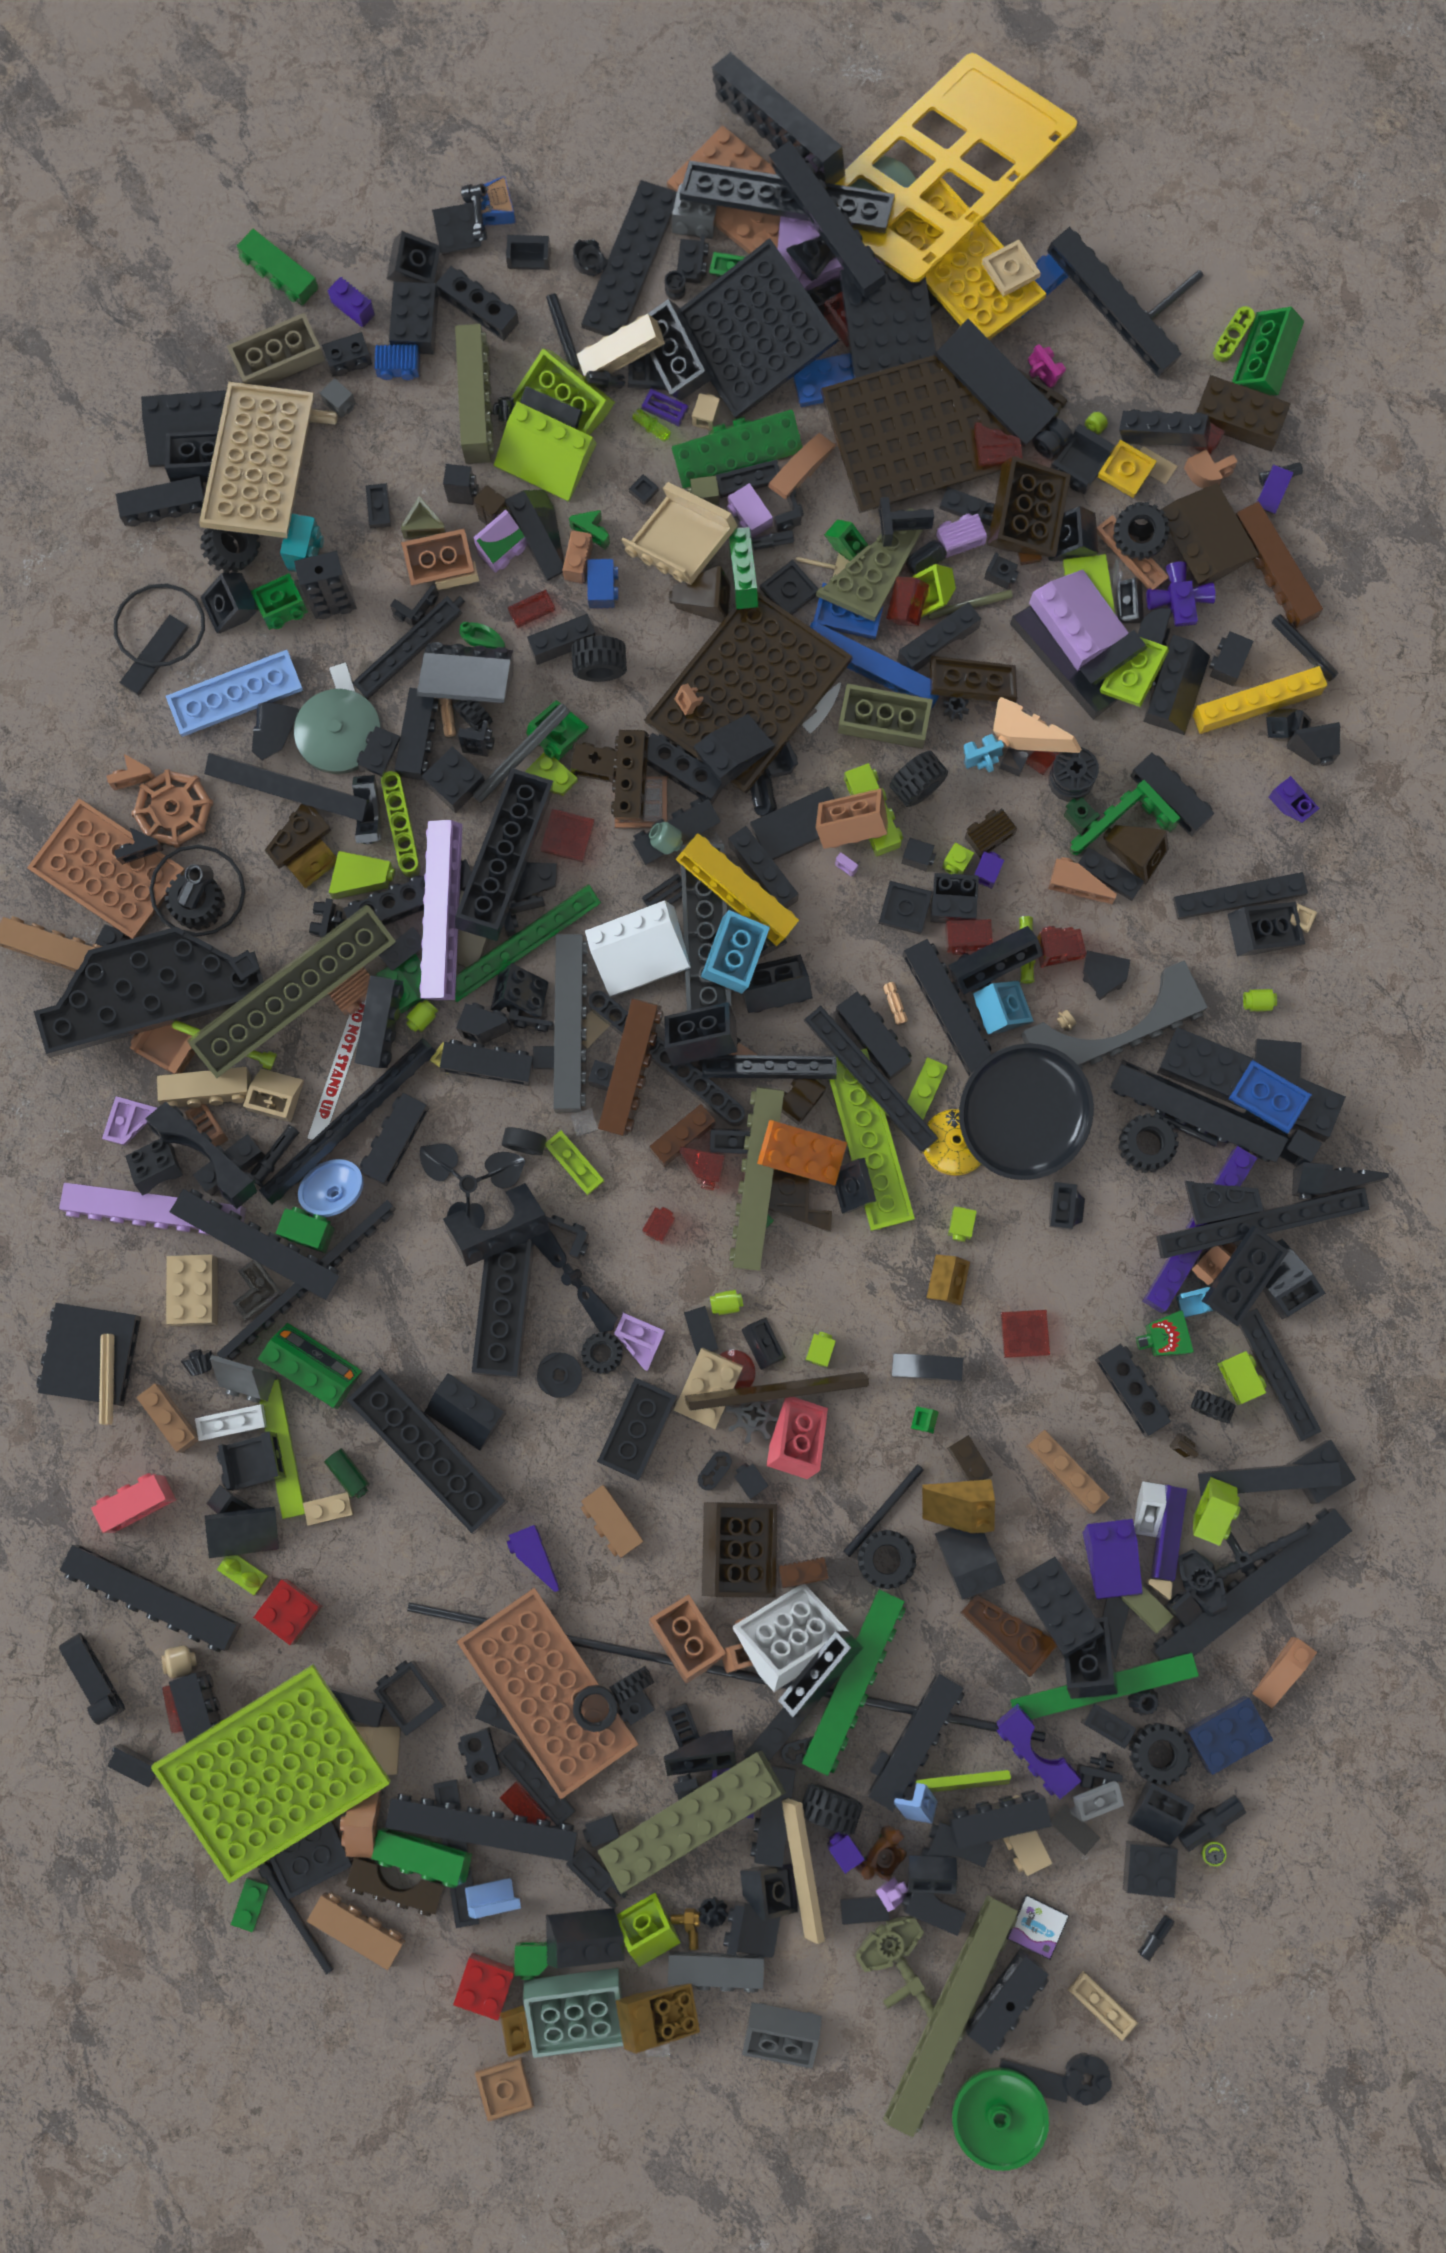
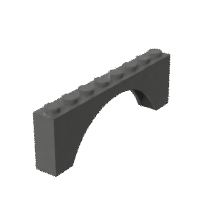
(1176, 1002)

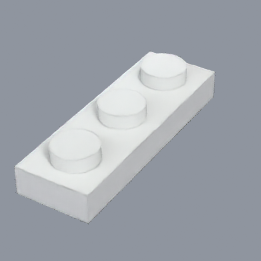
(231, 1422)

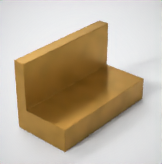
(312, 863)
(948, 1279)

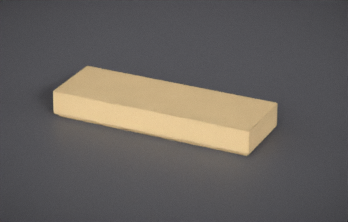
(1102, 2006)

